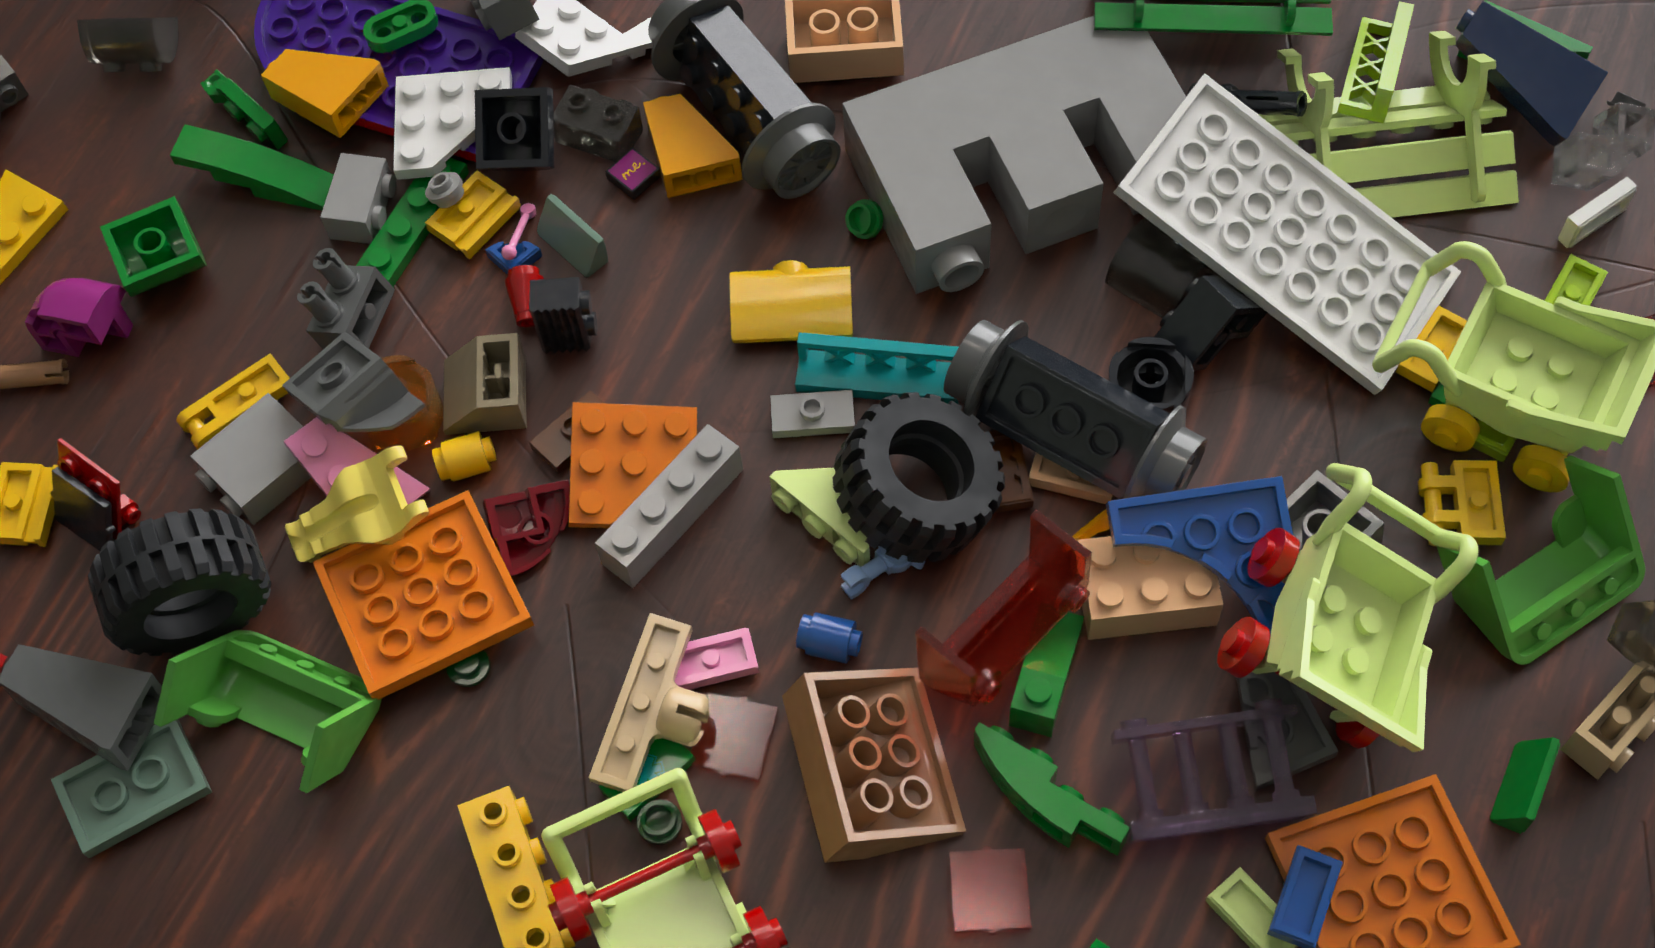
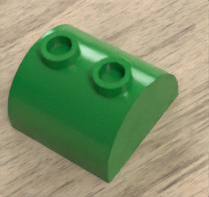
(153, 246)

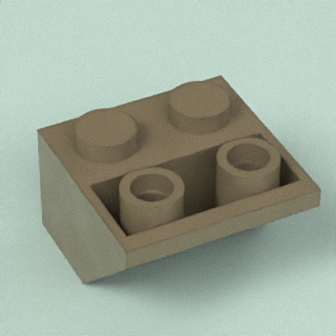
(485, 386)

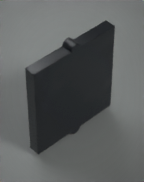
(81, 509)

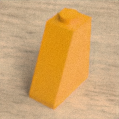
(325, 87)
(689, 147)

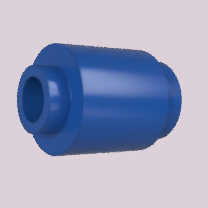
(829, 637)

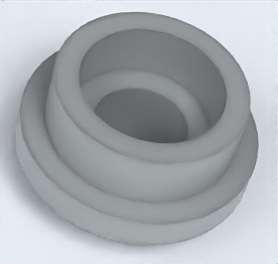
(445, 189)

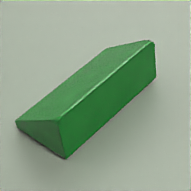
(1524, 783)

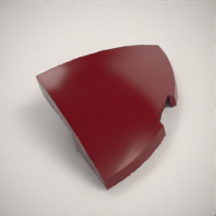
(527, 523)

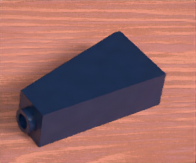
(1531, 71)

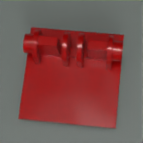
(90, 474)

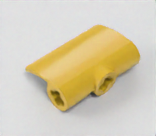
(790, 301)

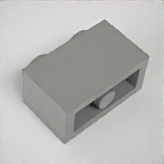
(358, 198)

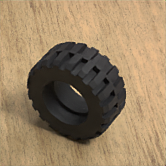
(944, 441)
(178, 582)

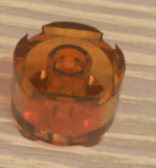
(425, 424)

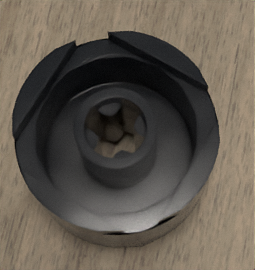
(1153, 372)

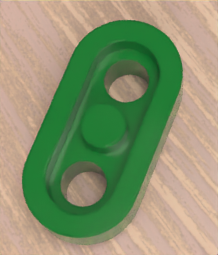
(400, 25)

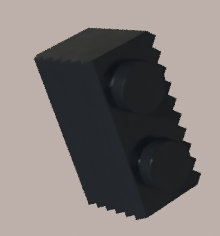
(562, 314)

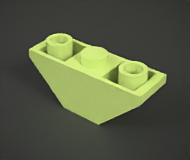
(813, 499)

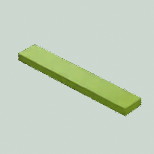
(1577, 282)

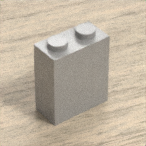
(251, 461)

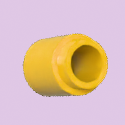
(464, 456)

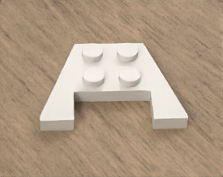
(578, 39)

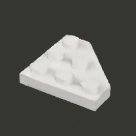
(437, 117)

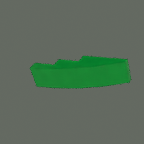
(254, 166)

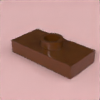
(554, 441)
(1017, 488)

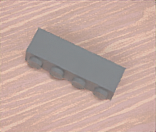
(669, 505)

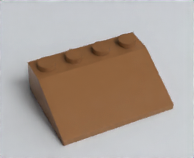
(871, 762)

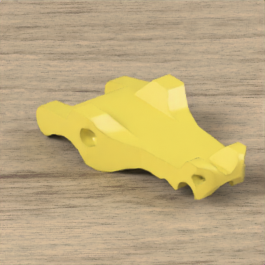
(359, 509)

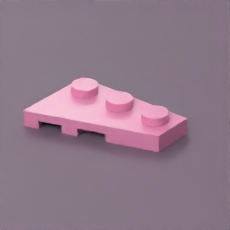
(327, 452)

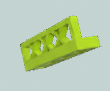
(1382, 71)

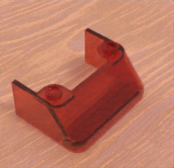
(1010, 619)

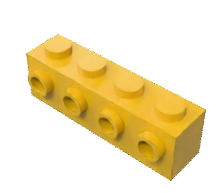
(512, 870)

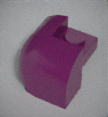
(77, 313)

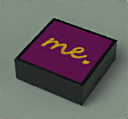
(633, 173)

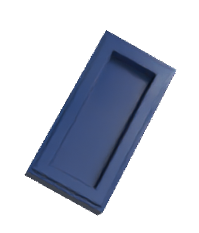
(1305, 898)

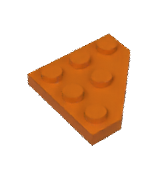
(619, 454)

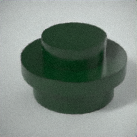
(470, 670)
(659, 822)

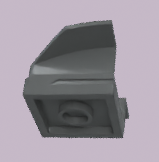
(352, 389)

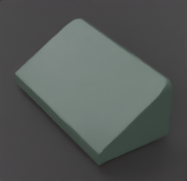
(571, 237)

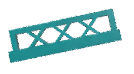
(873, 374)

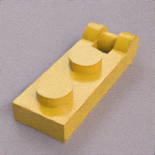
(232, 399)

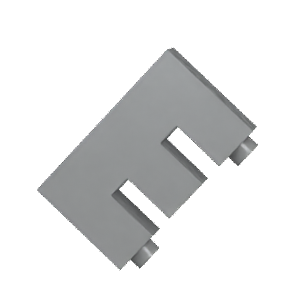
(1013, 123)

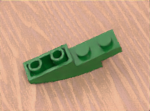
(1028, 783)

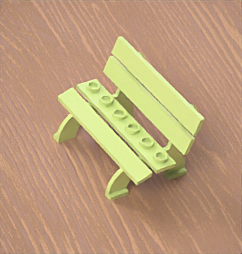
(1432, 106)

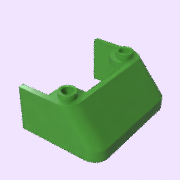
(1565, 583)
(276, 691)

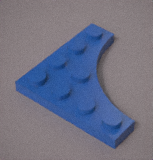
(1210, 527)

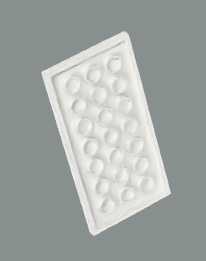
(1283, 229)

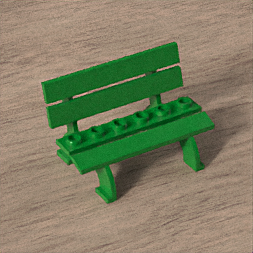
(1216, 18)

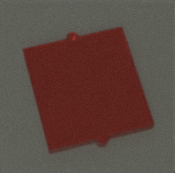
(735, 737)
(990, 890)

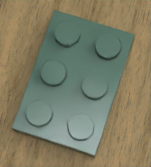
(115, 803)

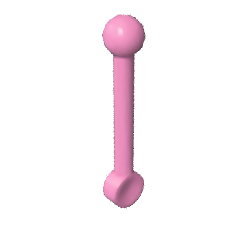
(527, 212)

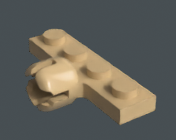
(650, 706)

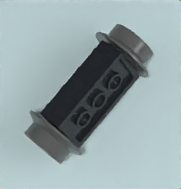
(774, 123)
(1072, 414)

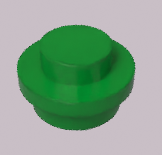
(864, 219)

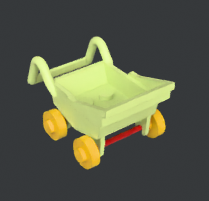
(1529, 371)

